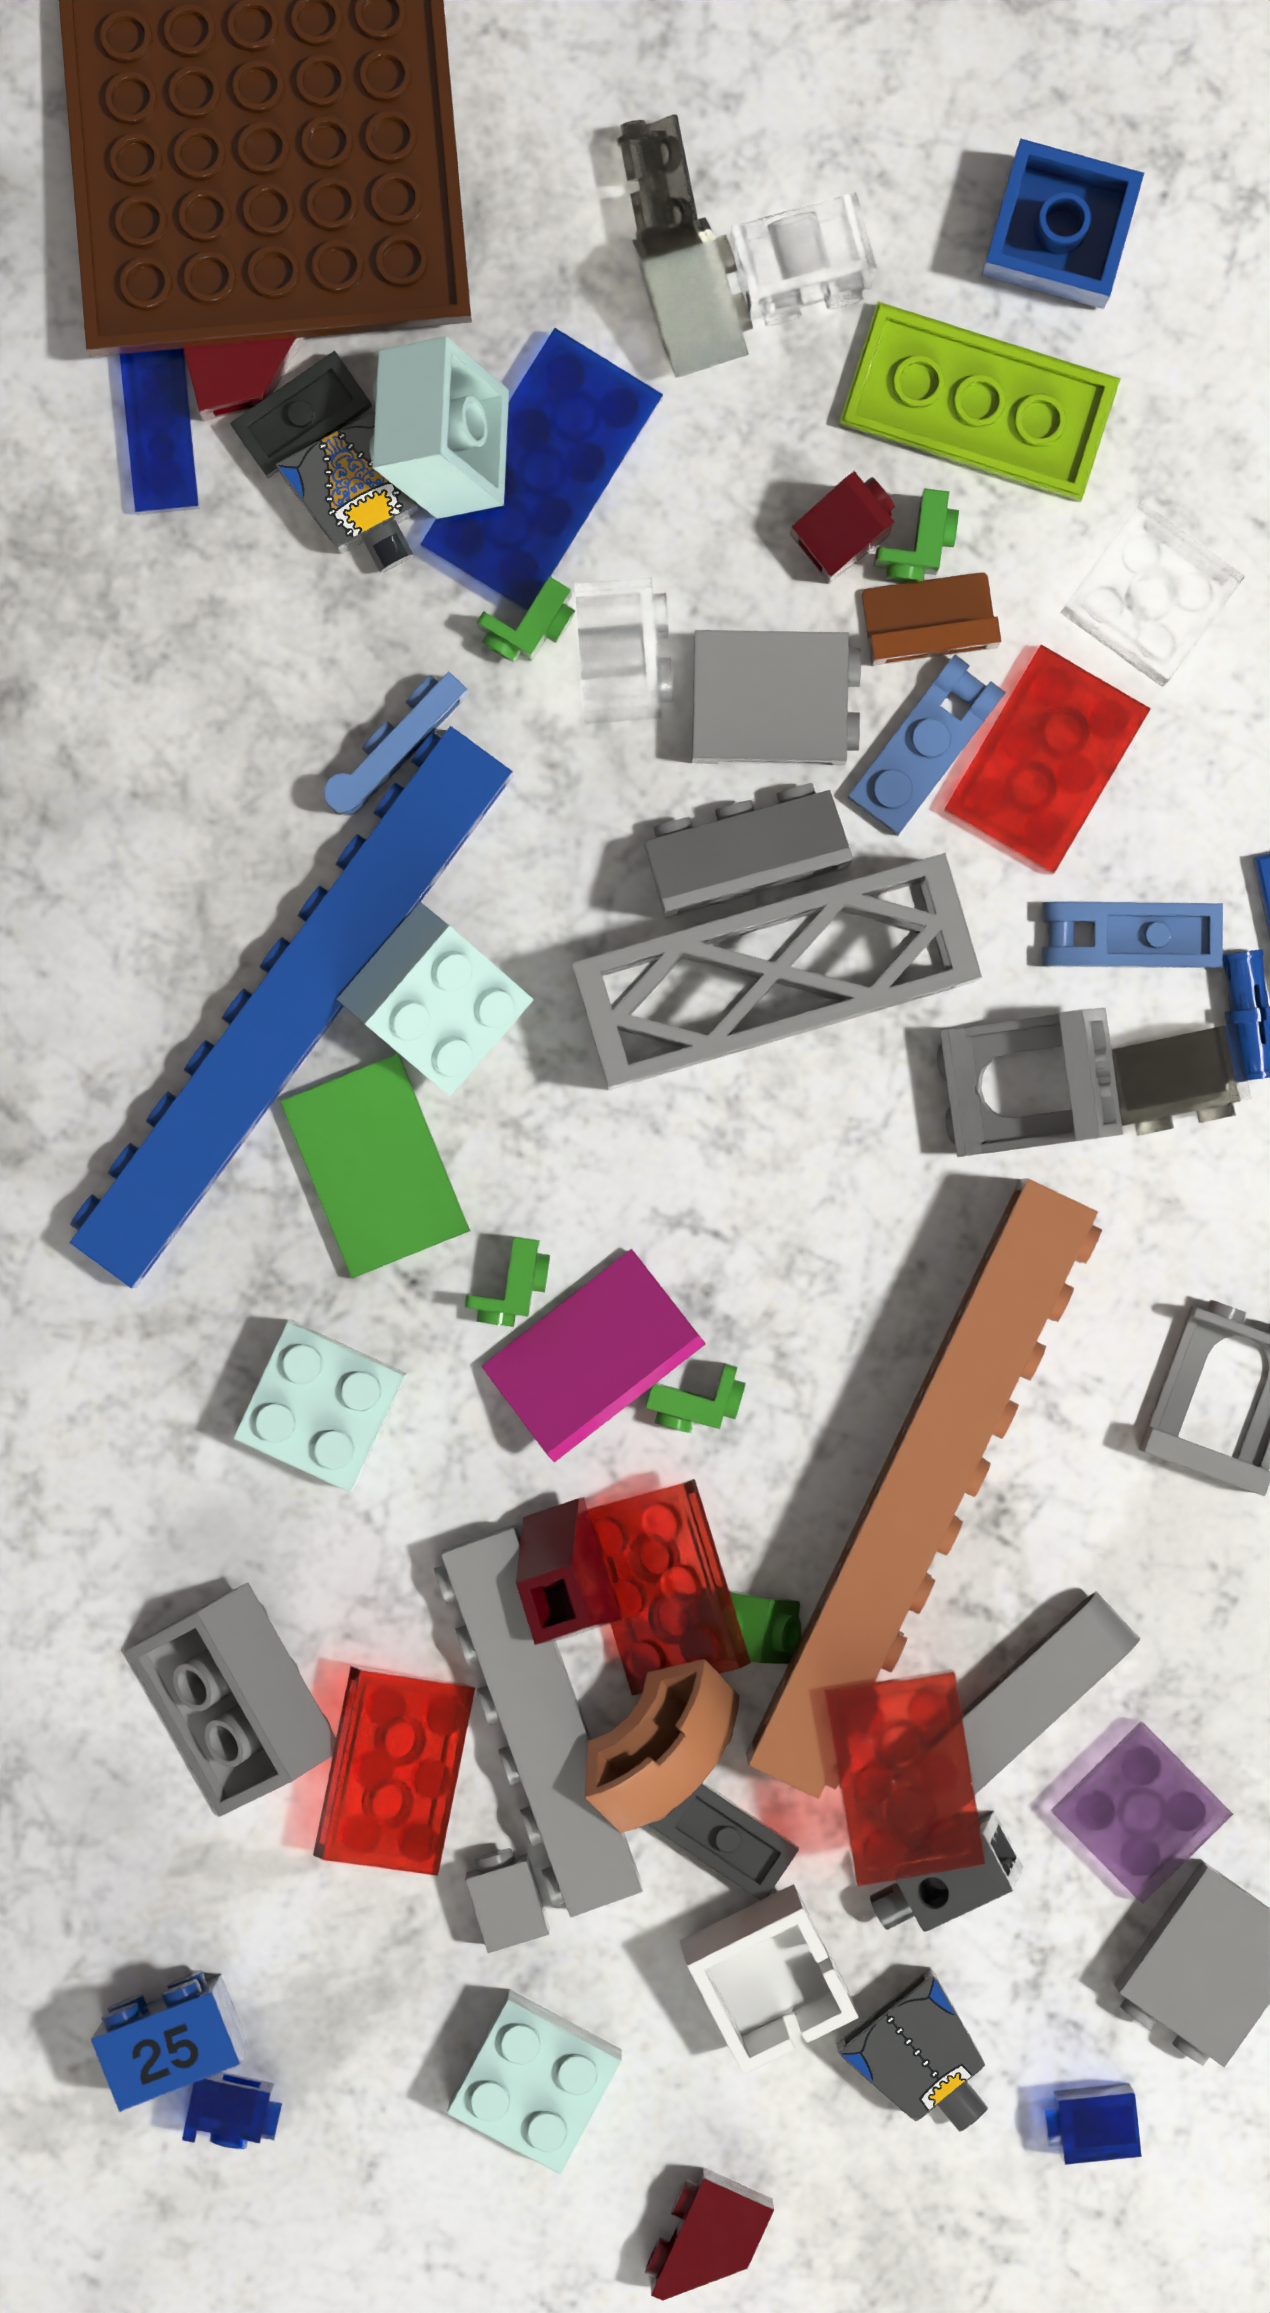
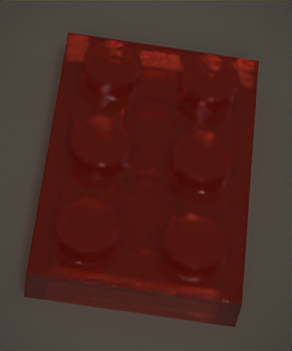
(1047, 759)
(667, 1583)
(394, 1771)
(905, 1777)

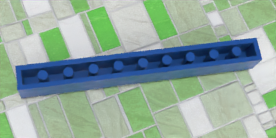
(290, 1008)

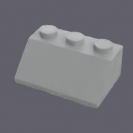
(747, 850)
(234, 1700)

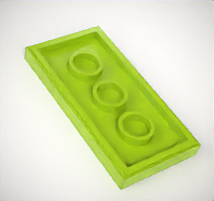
(979, 402)

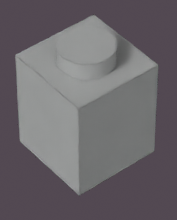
(506, 1900)

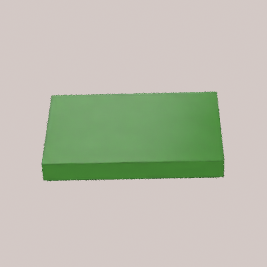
(375, 1166)

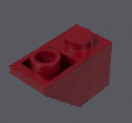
(238, 374)
(844, 525)
(563, 1574)
(713, 2237)

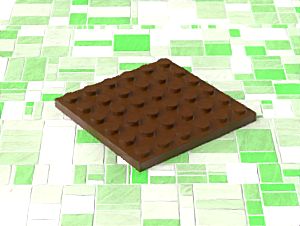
(262, 170)

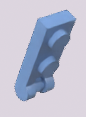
(393, 746)
(924, 747)
(1135, 935)

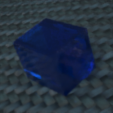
(1094, 2124)

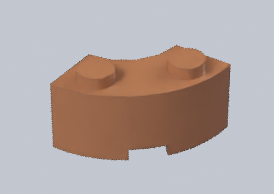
(662, 1745)

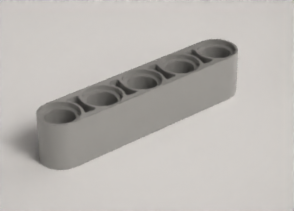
(1043, 1685)

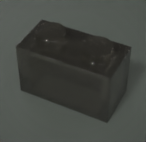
(692, 296)
(1180, 1076)

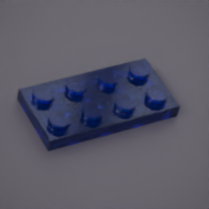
(564, 446)

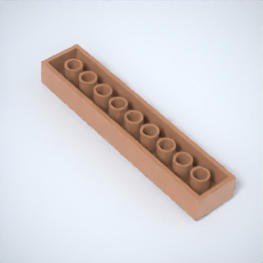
(926, 1477)

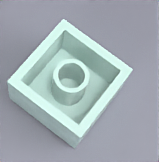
(440, 427)
(435, 999)
(320, 1406)
(535, 2081)

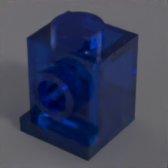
(232, 2110)

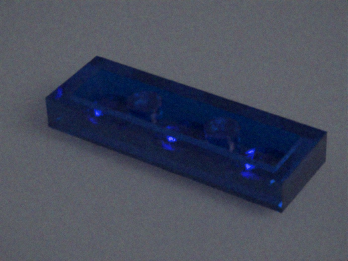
(159, 431)

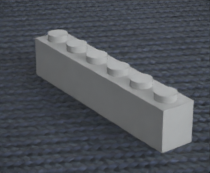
(541, 1723)

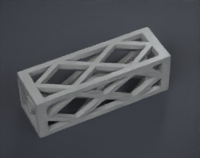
(941, 921)

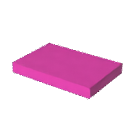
(593, 1355)

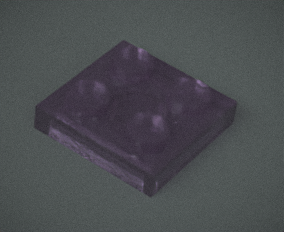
(1141, 1812)

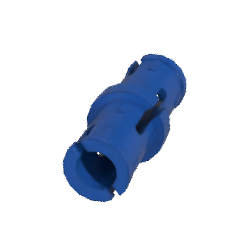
(1249, 1009)

